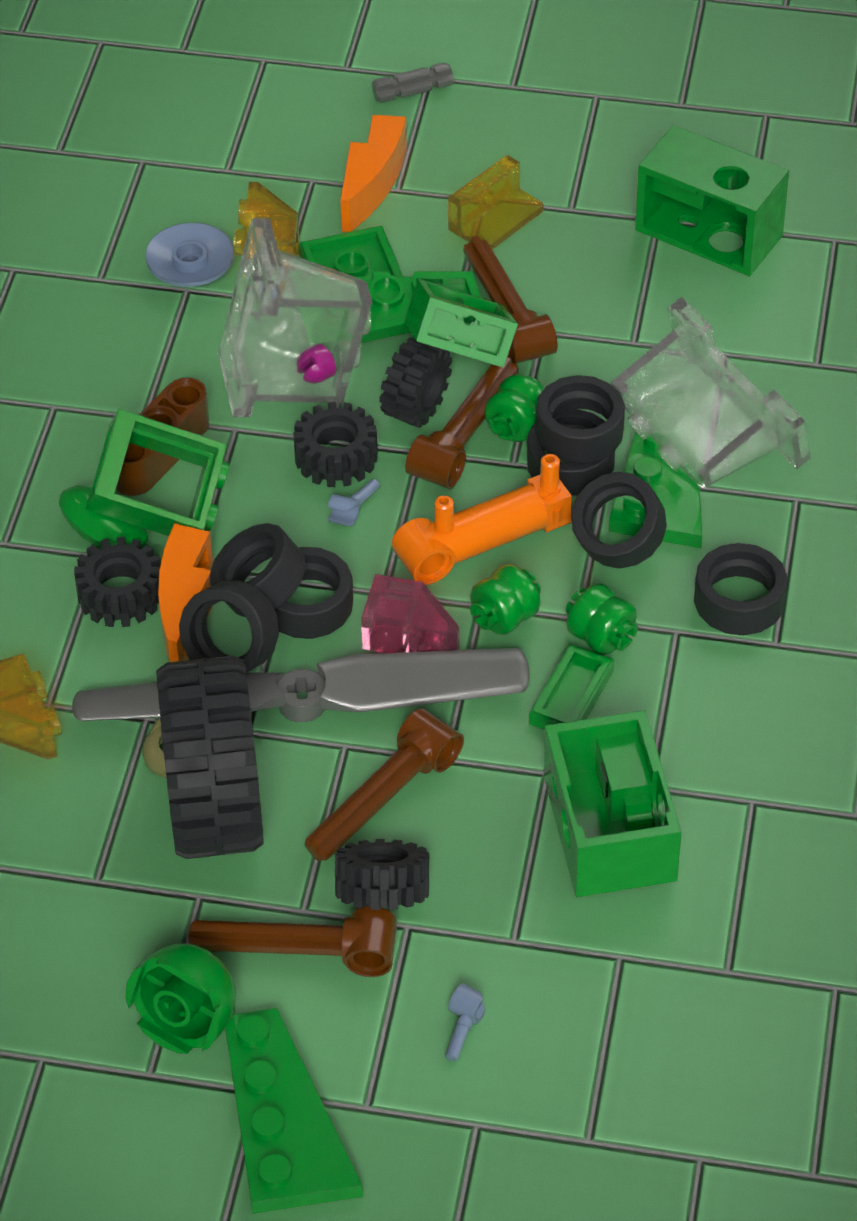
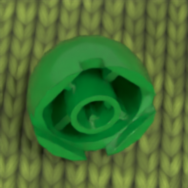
(182, 997)

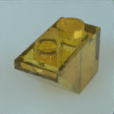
(264, 204)
(23, 716)

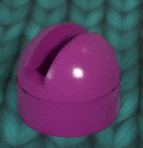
(316, 364)

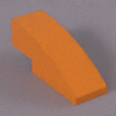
(372, 169)
(181, 576)

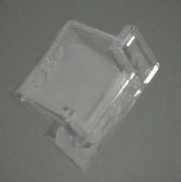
(278, 313)
(704, 407)

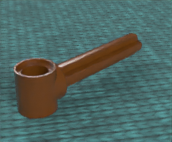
(535, 333)
(442, 454)
(422, 746)
(363, 940)

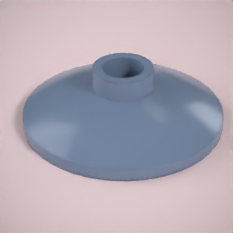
(189, 254)

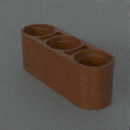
(178, 405)

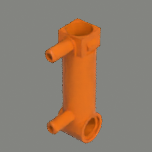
(434, 547)

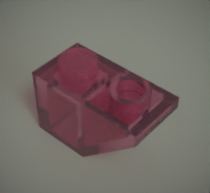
(406, 618)

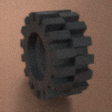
(415, 382)
(335, 463)
(113, 562)
(382, 874)

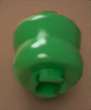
(513, 407)
(505, 599)
(601, 619)

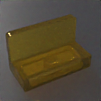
(492, 205)

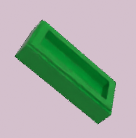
(572, 688)

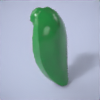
(96, 526)

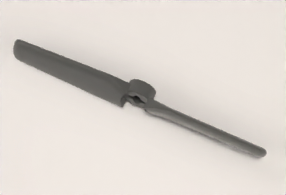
(344, 684)

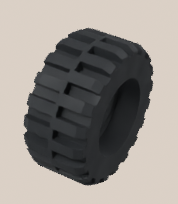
(209, 757)

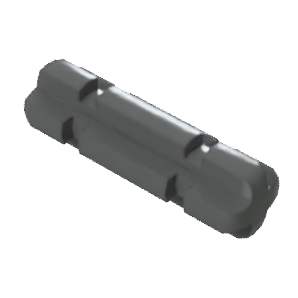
(412, 82)

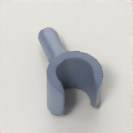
(347, 509)
(469, 1006)

